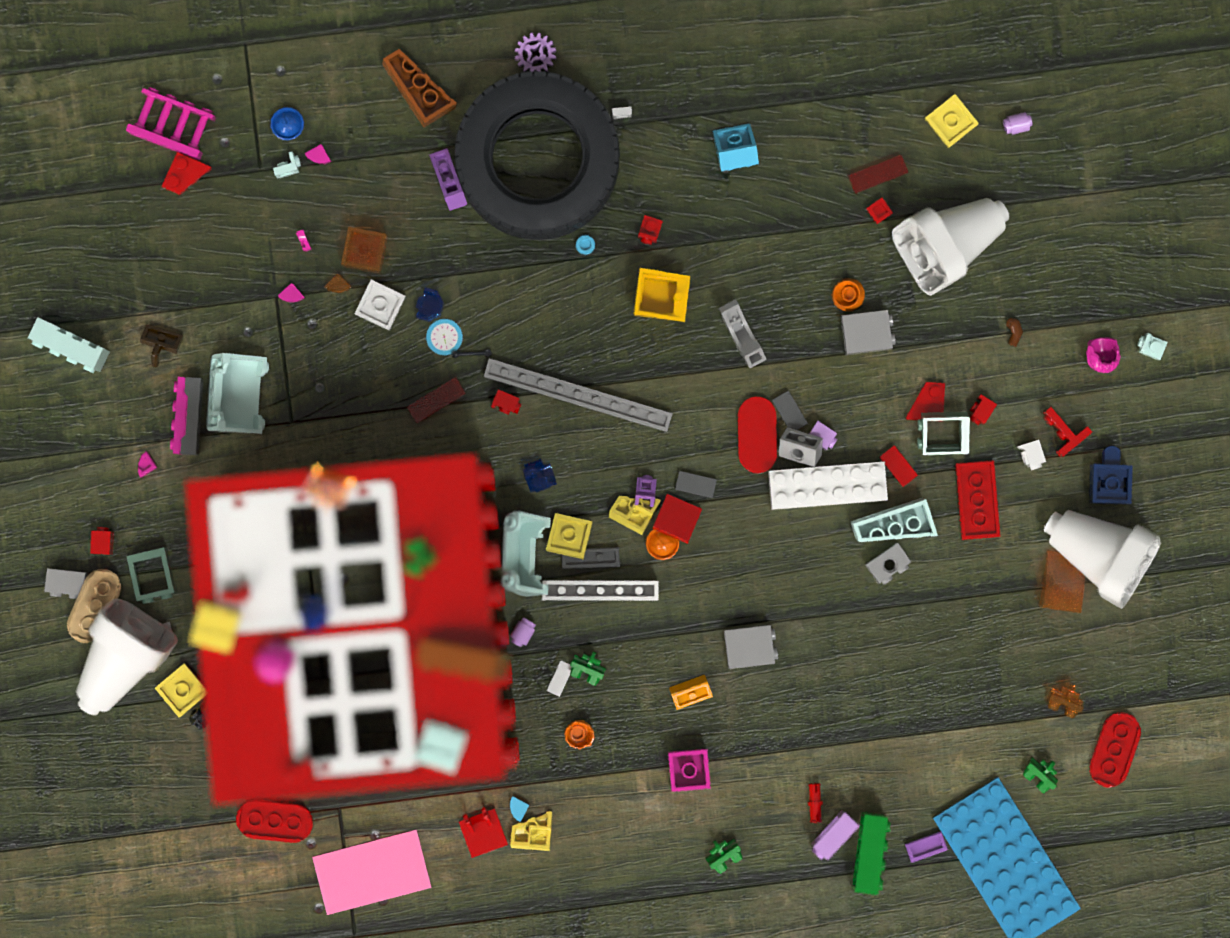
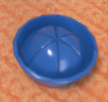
(287, 123)

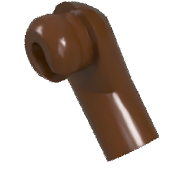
(1016, 329)

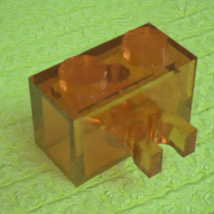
(328, 487)

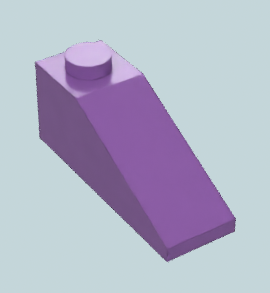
(448, 179)

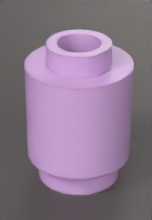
(1017, 123)
(522, 632)

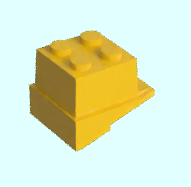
(662, 295)

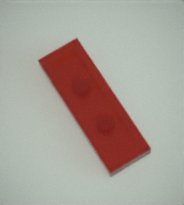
(878, 174)
(436, 400)

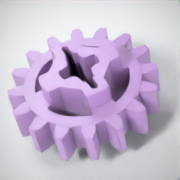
(528, 49)

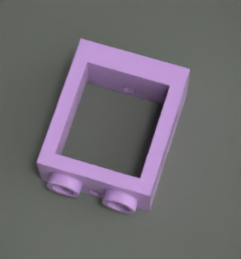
(834, 835)

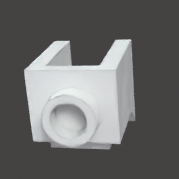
(1032, 454)

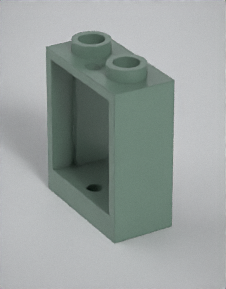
(944, 449)
(165, 594)

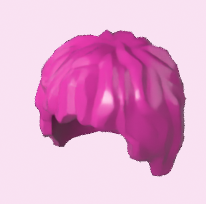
(1103, 354)
(275, 662)

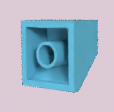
(735, 147)

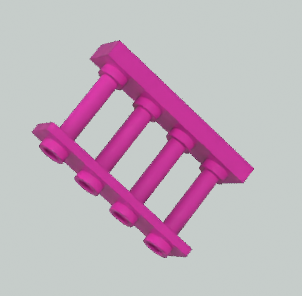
(156, 135)

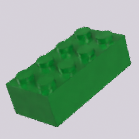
(869, 853)

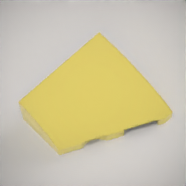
(631, 515)
(533, 834)

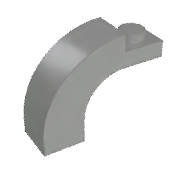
(741, 334)

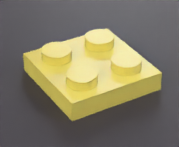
(951, 121)
(569, 536)
(215, 627)
(181, 690)

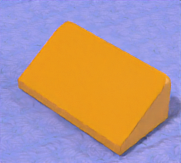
(690, 692)

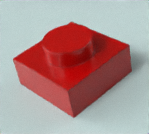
(879, 211)

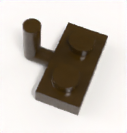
(160, 339)

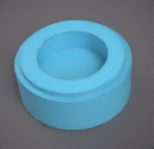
(585, 245)

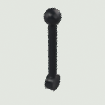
(455, 354)

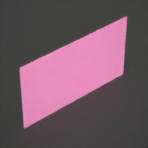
(371, 872)

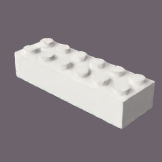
(827, 485)

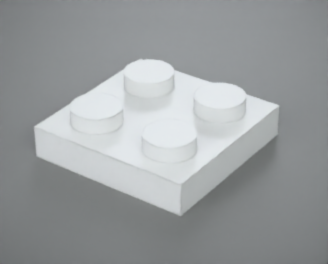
(380, 305)

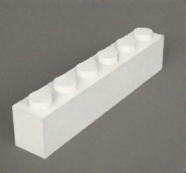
(601, 590)

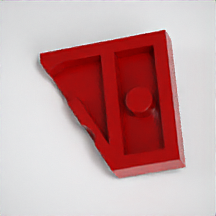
(184, 173)
(929, 400)

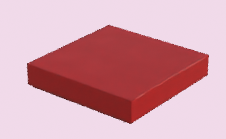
(677, 518)

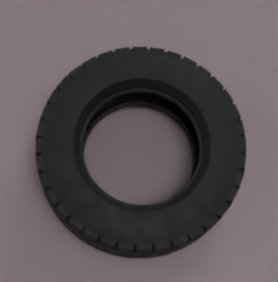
(529, 95)

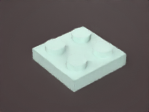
(441, 747)

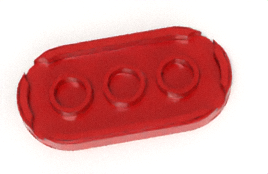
(757, 435)
(1115, 749)
(274, 821)

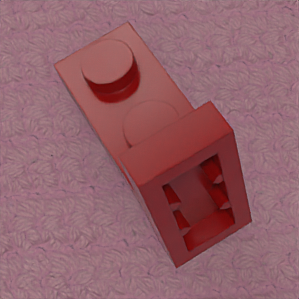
(1064, 432)

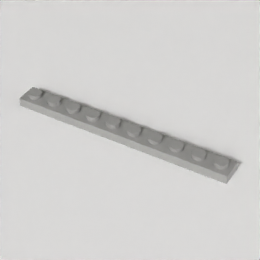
(578, 395)

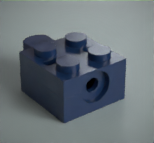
(1109, 478)

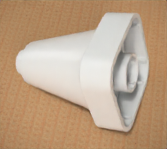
(945, 242)
(1104, 552)
(121, 654)

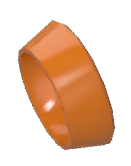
(854, 294)
(661, 545)

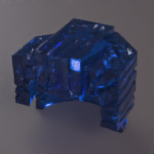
(430, 305)
(539, 476)
(314, 615)

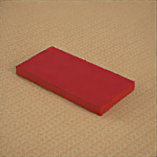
(977, 500)

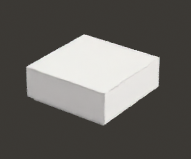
(623, 112)

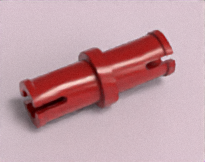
(815, 802)

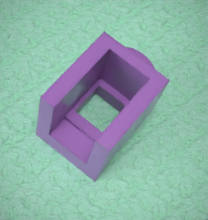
(645, 482)

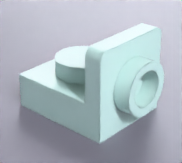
(284, 169)
(1151, 346)

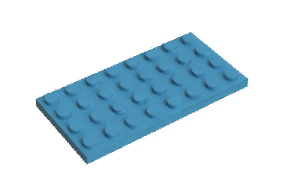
(1006, 862)

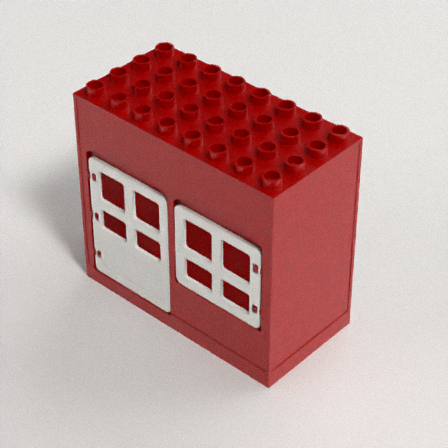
(260, 725)

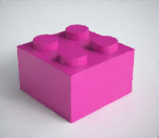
(689, 770)

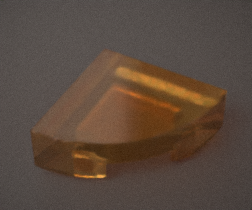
(338, 285)

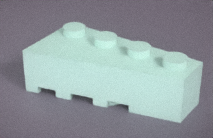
(69, 345)
(898, 522)

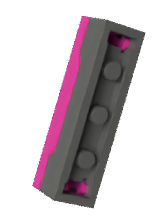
(187, 416)

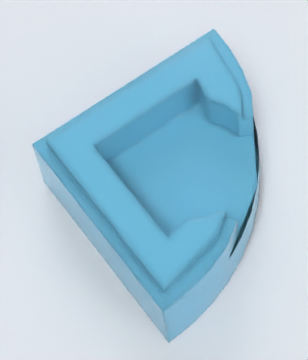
(518, 808)

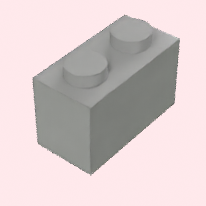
(64, 582)

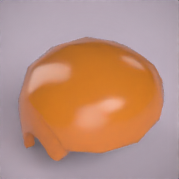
(579, 734)

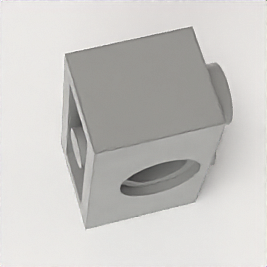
(800, 447)
(877, 568)

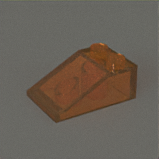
(1062, 585)

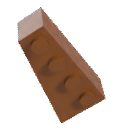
(418, 89)
(463, 660)

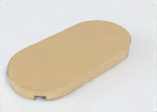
(96, 592)

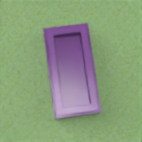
(926, 846)

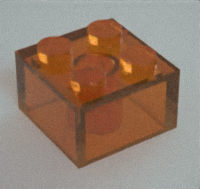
(364, 250)

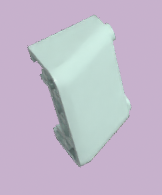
(235, 393)
(519, 553)

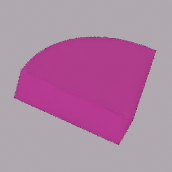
(318, 155)
(304, 240)
(291, 294)
(146, 465)

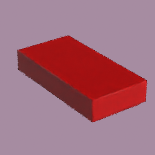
(898, 466)

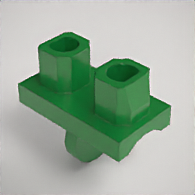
(418, 547)
(588, 665)
(1044, 771)
(721, 853)

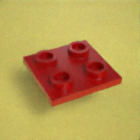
(483, 832)

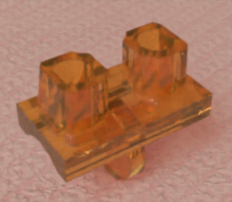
(1066, 697)

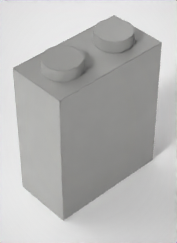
(867, 332)
(750, 646)

